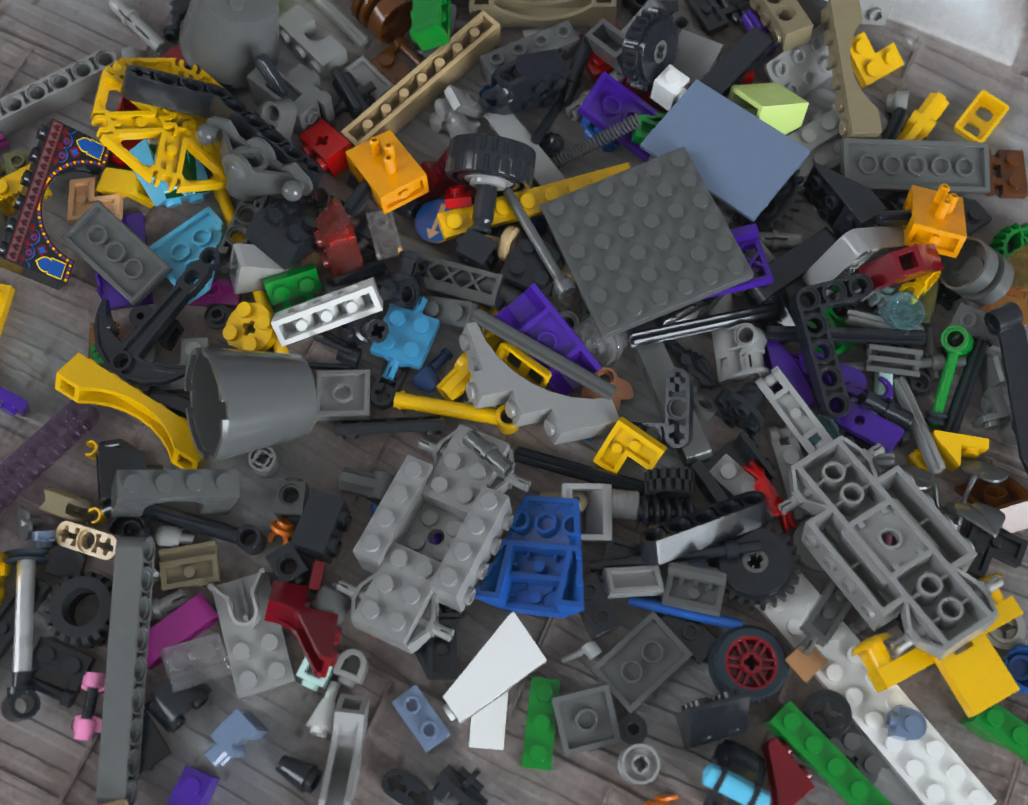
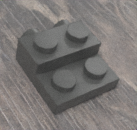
(310, 81)

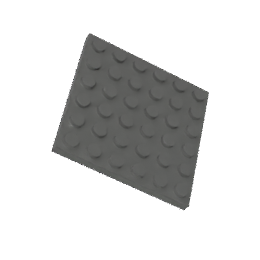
(645, 243)

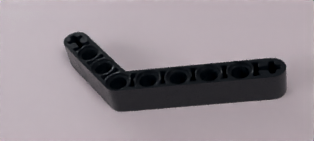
(210, 100)

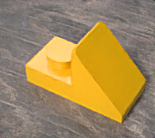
(954, 445)

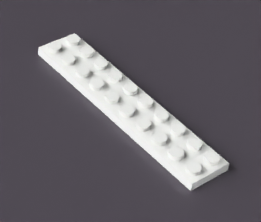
(923, 765)

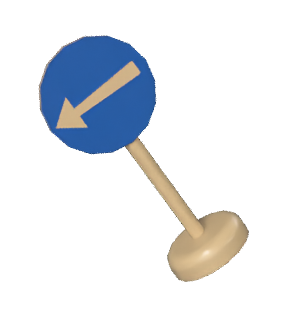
(429, 229)

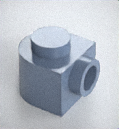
(905, 724)

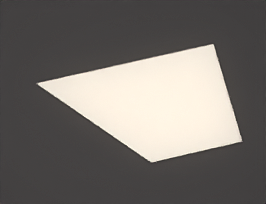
(489, 725)

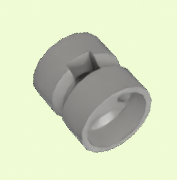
(638, 764)

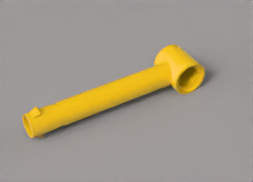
(454, 410)

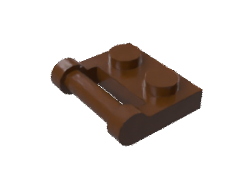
(391, 65)

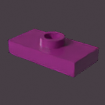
(220, 293)

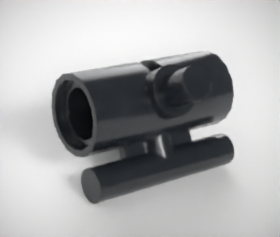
(351, 94)

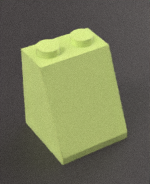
(771, 104)

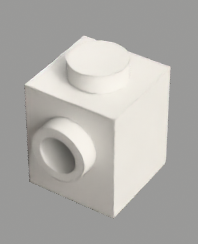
(669, 87)

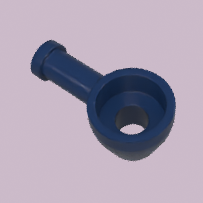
(427, 377)

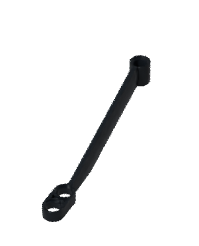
(1013, 342)

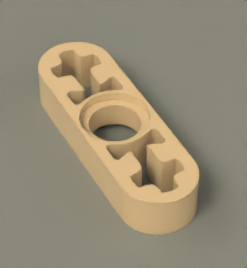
(80, 543)

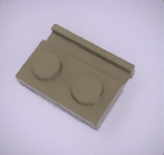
(189, 566)

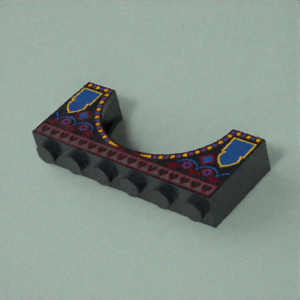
(26, 244)

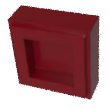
(317, 576)

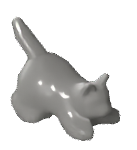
(447, 119)

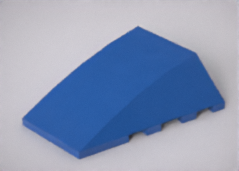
(538, 561)

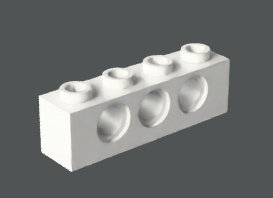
(327, 311)

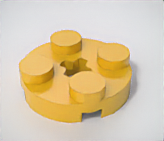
(239, 321)

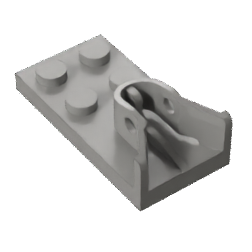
(253, 646)

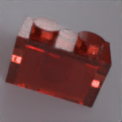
(337, 240)

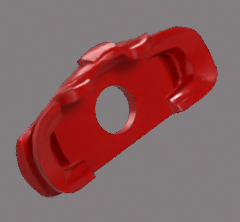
(772, 498)

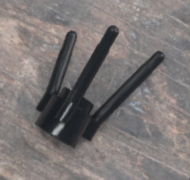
(347, 354)

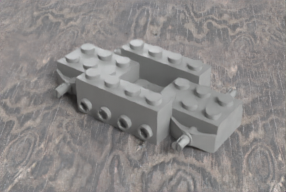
(412, 575)
(916, 577)

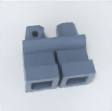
(232, 735)

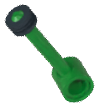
(936, 416)

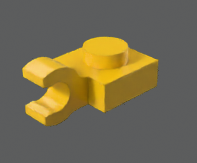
(921, 284)

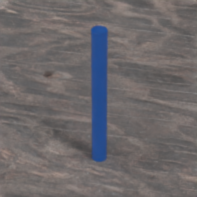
(655, 605)

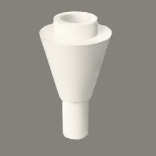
(323, 717)

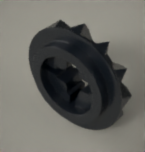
(838, 703)

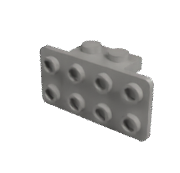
(800, 67)

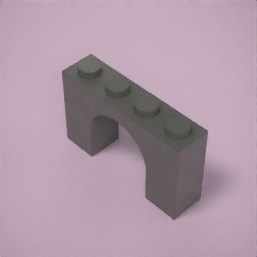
(212, 488)

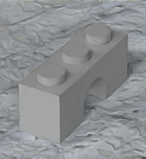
(323, 55)

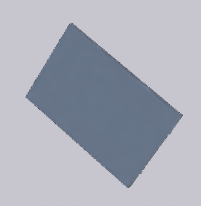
(732, 149)

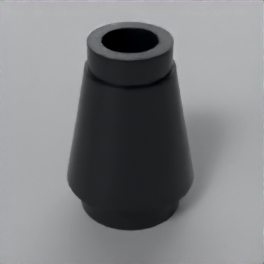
(299, 773)

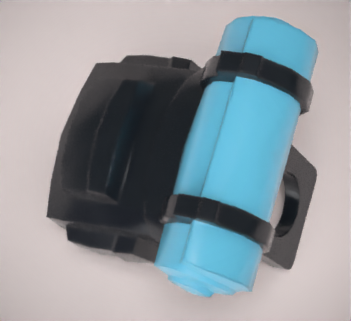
(736, 775)

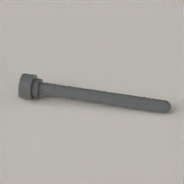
(562, 284)

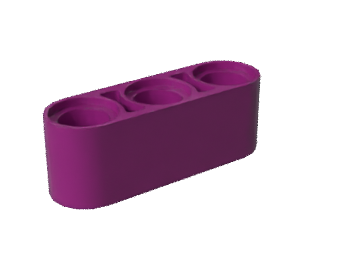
(180, 626)

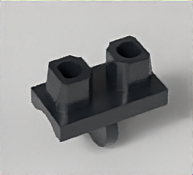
(461, 785)

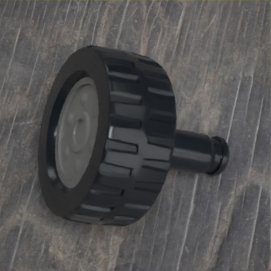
(490, 166)

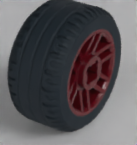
(760, 650)

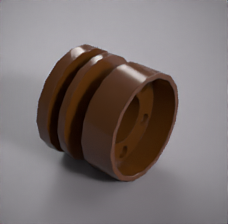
(384, 17)

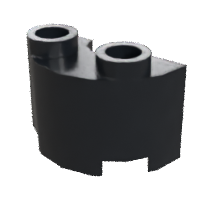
(171, 706)

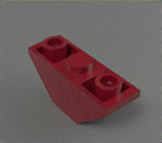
(902, 265)

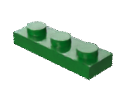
(540, 724)

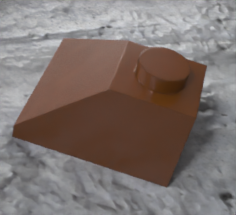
(1005, 496)

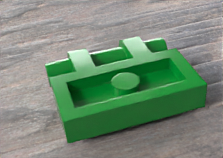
(292, 284)

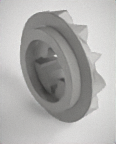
(1011, 636)

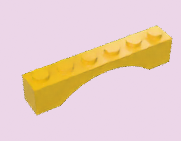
(91, 384)

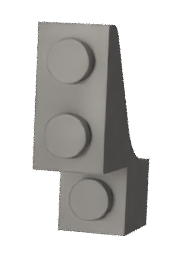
(345, 750)

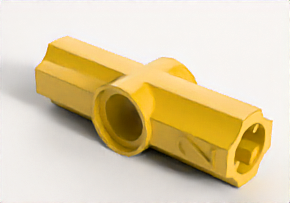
(925, 118)
(455, 381)

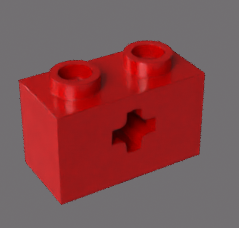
(326, 147)

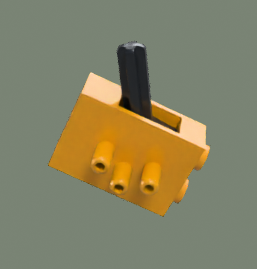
(384, 174)
(930, 219)

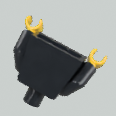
(109, 458)

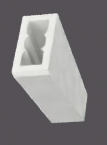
(496, 668)

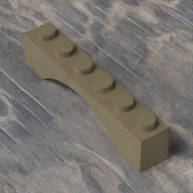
(545, 13)
(856, 112)

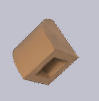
(806, 665)

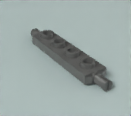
(824, 618)

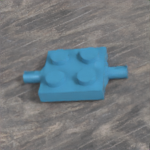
(408, 338)

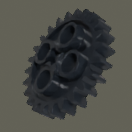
(783, 203)

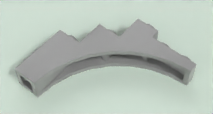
(525, 403)

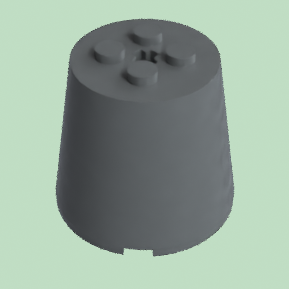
(228, 36)
(247, 400)

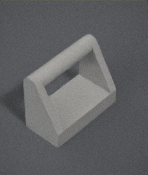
(597, 510)

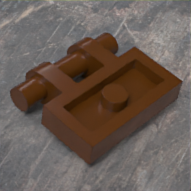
(1011, 174)

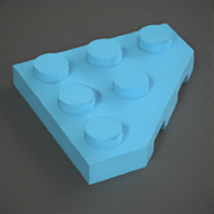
(187, 242)

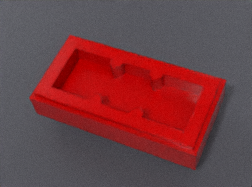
(458, 196)

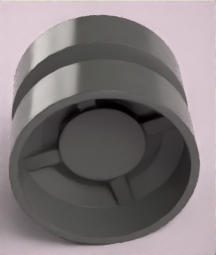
(978, 273)

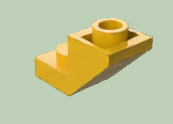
(123, 183)

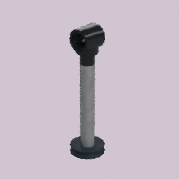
(23, 634)

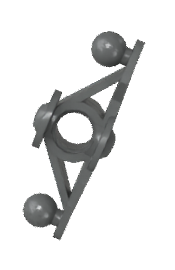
(252, 164)

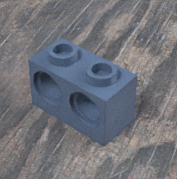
(421, 719)

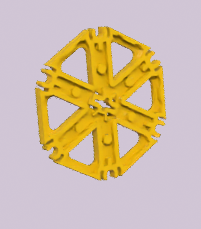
(155, 123)

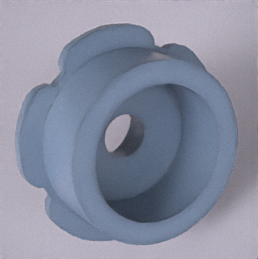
(43, 538)

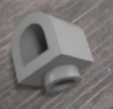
(351, 667)

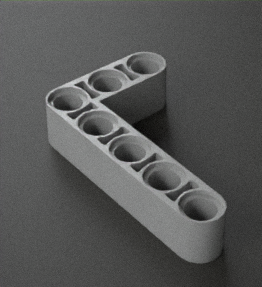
(852, 250)

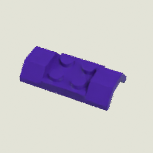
(541, 321)

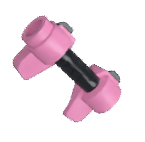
(88, 724)

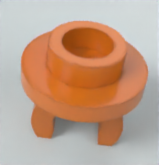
(282, 527)

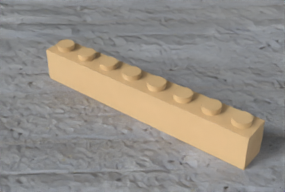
(426, 80)

